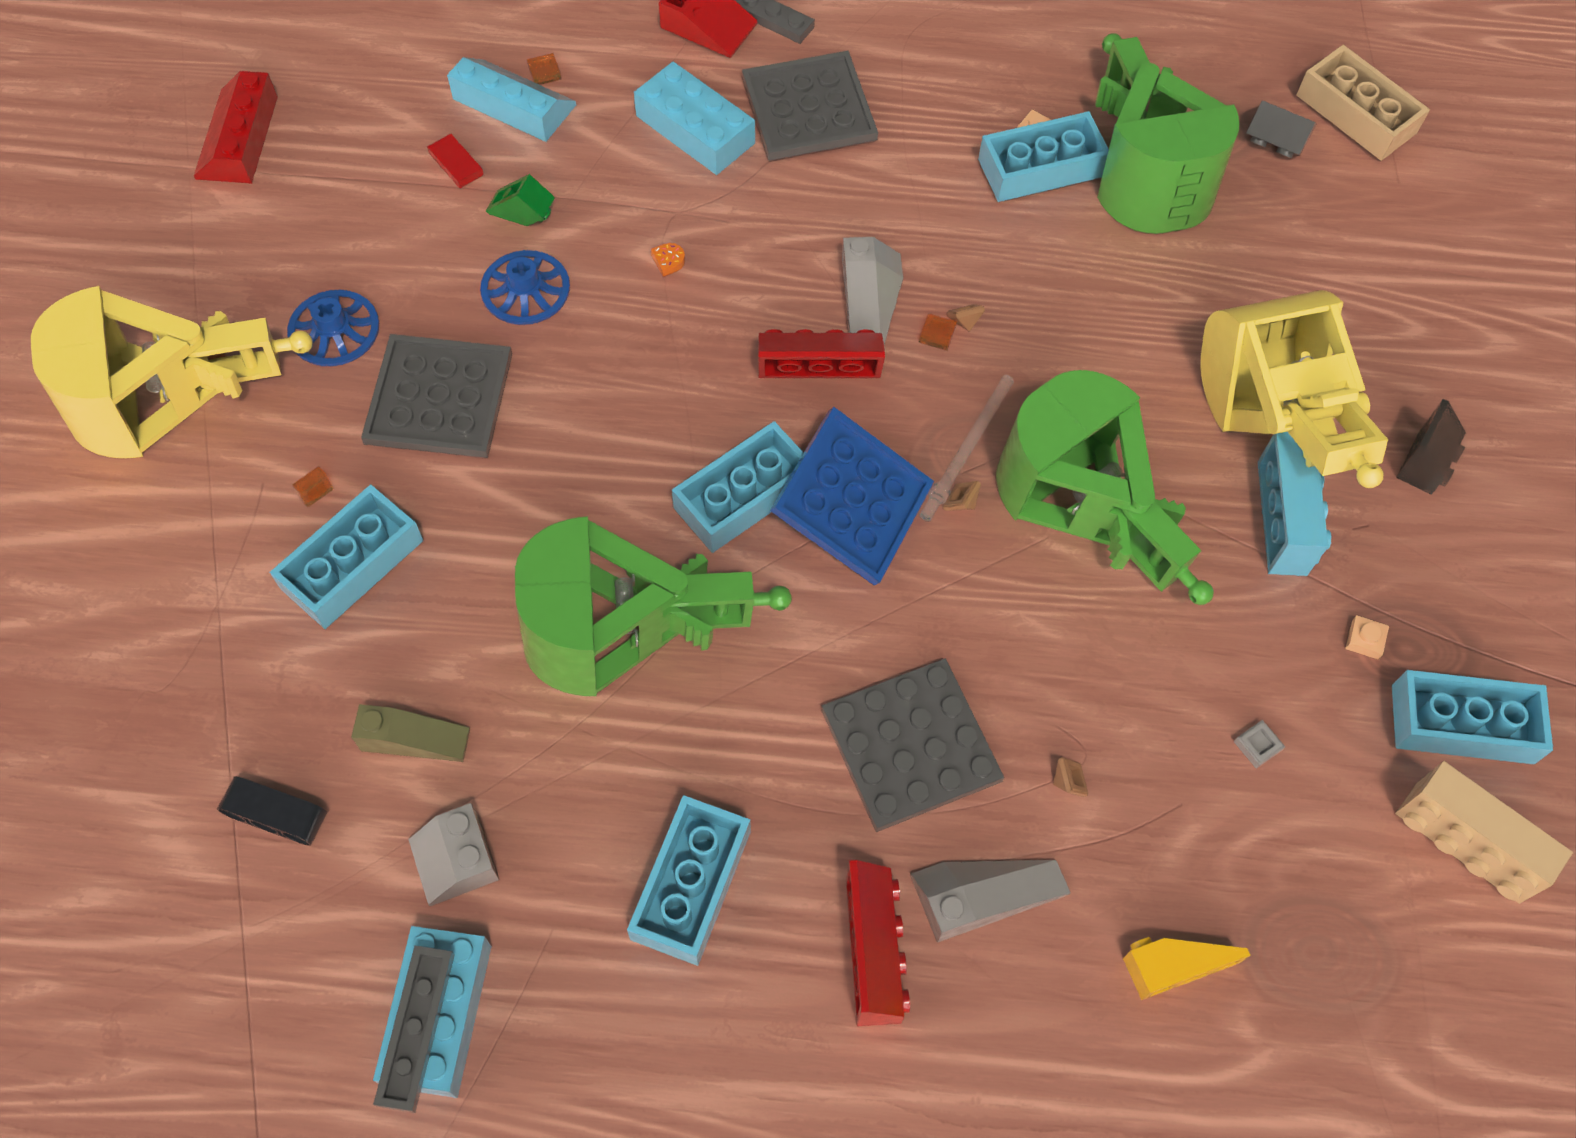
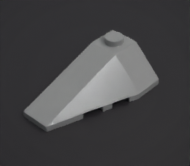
(871, 283)
(977, 893)

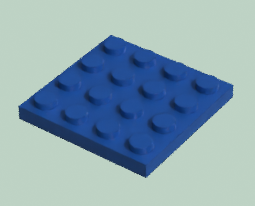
(852, 496)

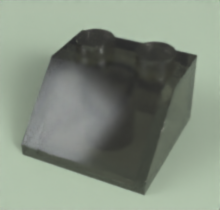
(1434, 450)

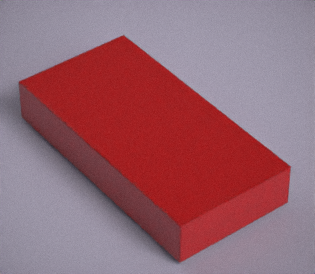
(455, 160)

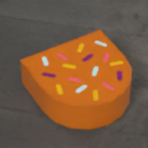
(668, 258)

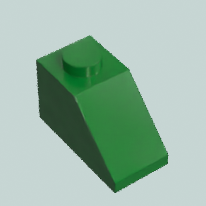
(522, 202)

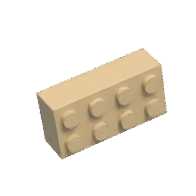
(1362, 102)
(1483, 833)

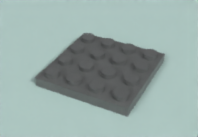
(809, 105)
(437, 396)
(911, 744)

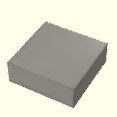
(1259, 744)

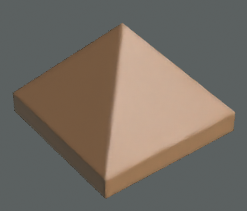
(967, 315)
(963, 496)
(1070, 777)

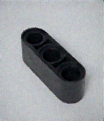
(272, 810)

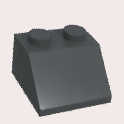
(1280, 128)

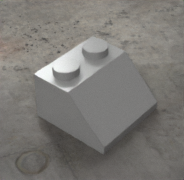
(452, 855)

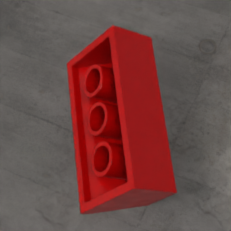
(238, 129)
(821, 354)
(874, 944)

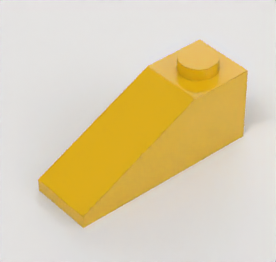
(1174, 962)

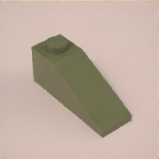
(408, 734)

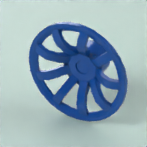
(524, 280)
(332, 320)

